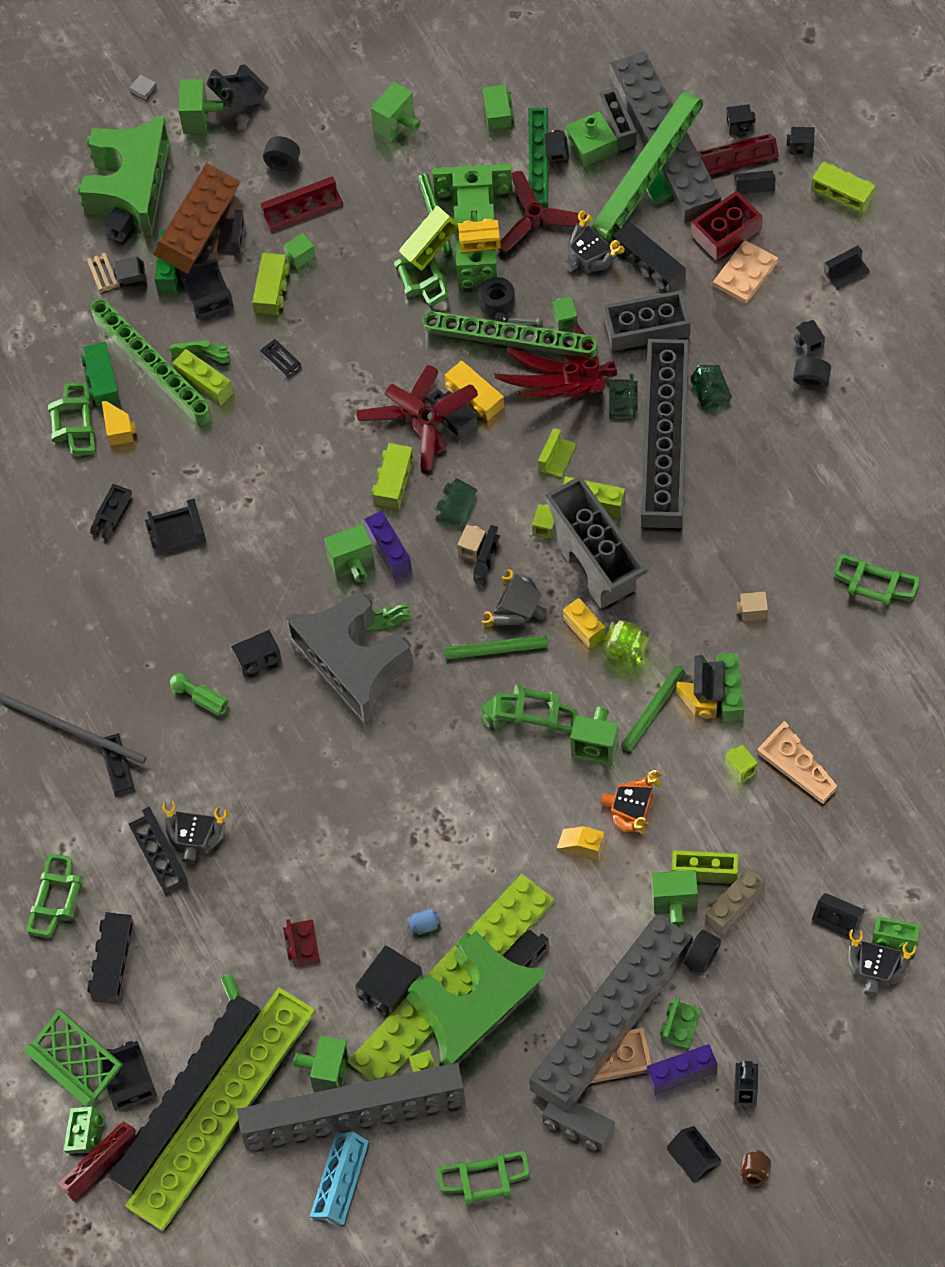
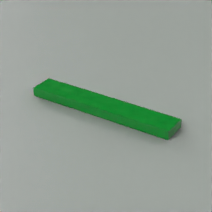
(537, 154)

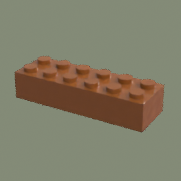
(196, 218)

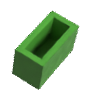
(497, 106)

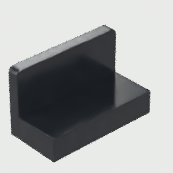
(754, 182)
(231, 233)
(846, 268)
(709, 680)
(837, 914)
(528, 949)
(693, 1152)

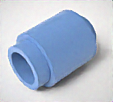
(424, 921)

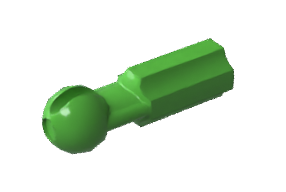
(200, 695)

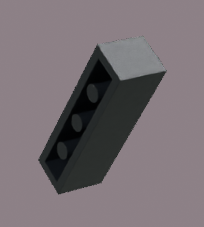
(650, 258)
(111, 958)

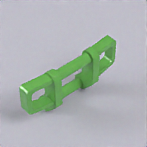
(423, 288)
(86, 431)
(895, 576)
(518, 715)
(67, 913)
(479, 1165)

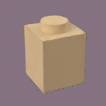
(471, 542)
(753, 606)

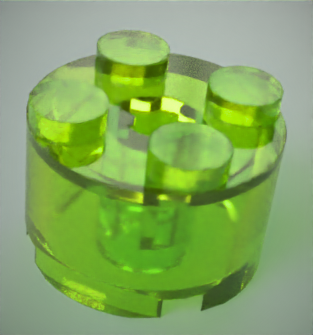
(626, 642)

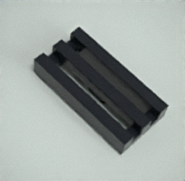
(290, 368)

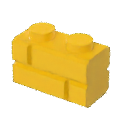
(479, 235)
(584, 623)

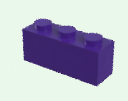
(387, 544)
(681, 1069)

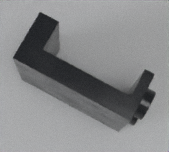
(238, 89)
(206, 288)
(176, 529)
(387, 980)
(132, 1080)

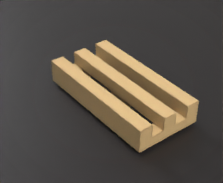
(98, 260)

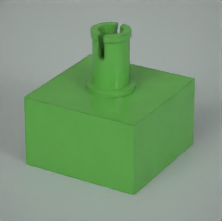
(194, 106)
(394, 112)
(591, 139)
(350, 552)
(594, 738)
(674, 894)
(328, 1065)

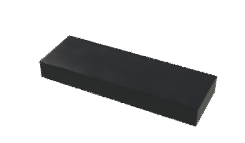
(117, 768)

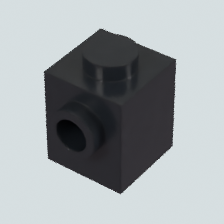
(740, 119)
(801, 140)
(556, 146)
(118, 224)
(129, 270)
(809, 337)

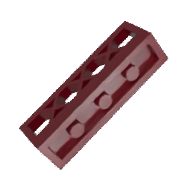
(739, 153)
(298, 200)
(98, 1161)

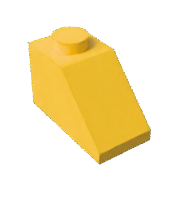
(118, 425)
(706, 710)
(582, 842)

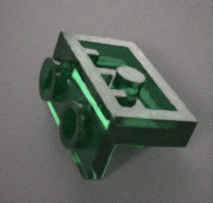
(710, 385)
(622, 397)
(456, 501)

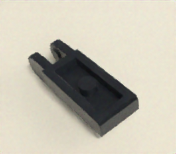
(111, 509)
(486, 556)

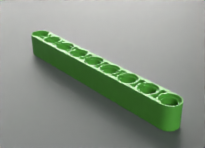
(647, 166)
(517, 340)
(152, 369)

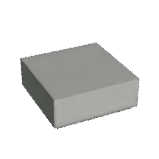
(143, 87)

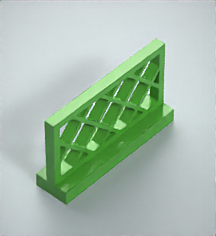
(60, 1072)

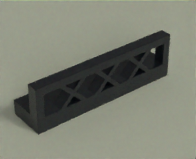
(164, 846)

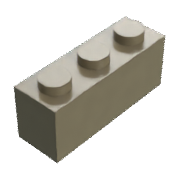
(734, 902)

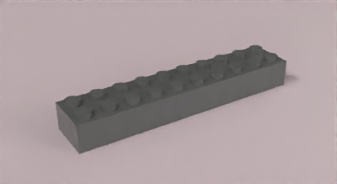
(647, 107)
(664, 433)
(610, 1013)
(351, 1106)

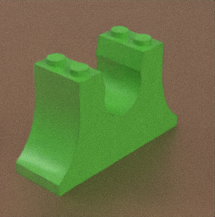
(140, 162)
(465, 1019)

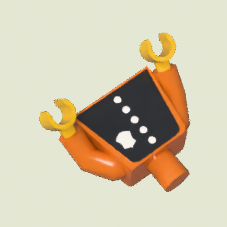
(632, 803)

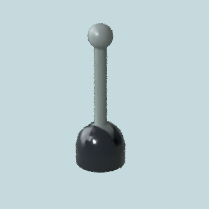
(503, 317)

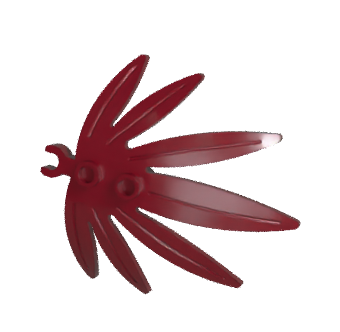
(568, 379)

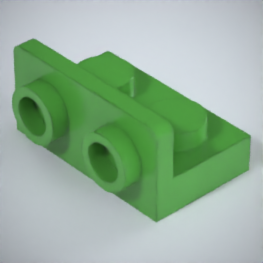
(895, 934)
(681, 1025)
(83, 1130)

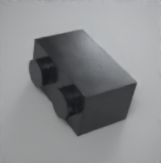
(256, 652)

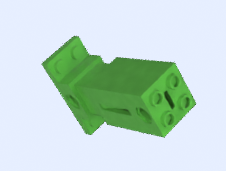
(473, 201)

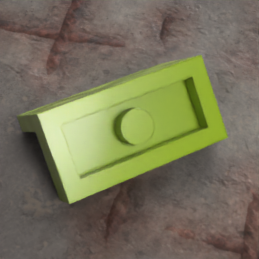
(556, 454)

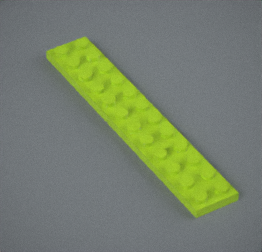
(406, 1028)
(216, 1111)

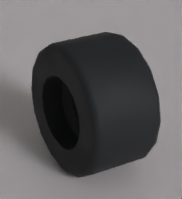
(281, 154)
(496, 286)
(812, 372)
(702, 951)

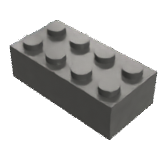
(646, 318)

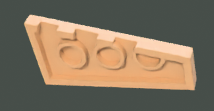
(792, 759)

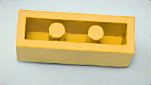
(487, 402)

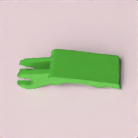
(204, 348)
(388, 617)

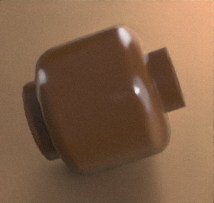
(755, 1168)

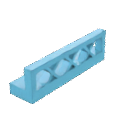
(342, 1177)

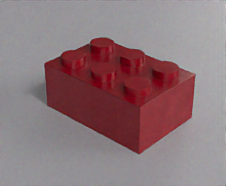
(726, 225)

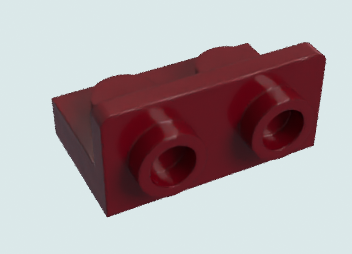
(303, 942)

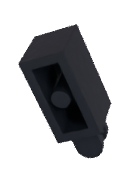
(458, 422)
(746, 1083)

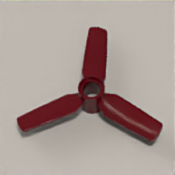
(549, 216)
(421, 391)
(442, 408)

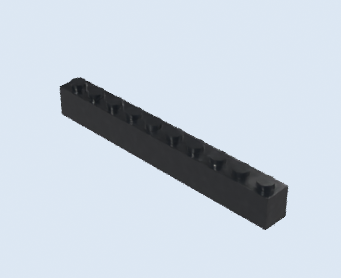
(184, 1094)

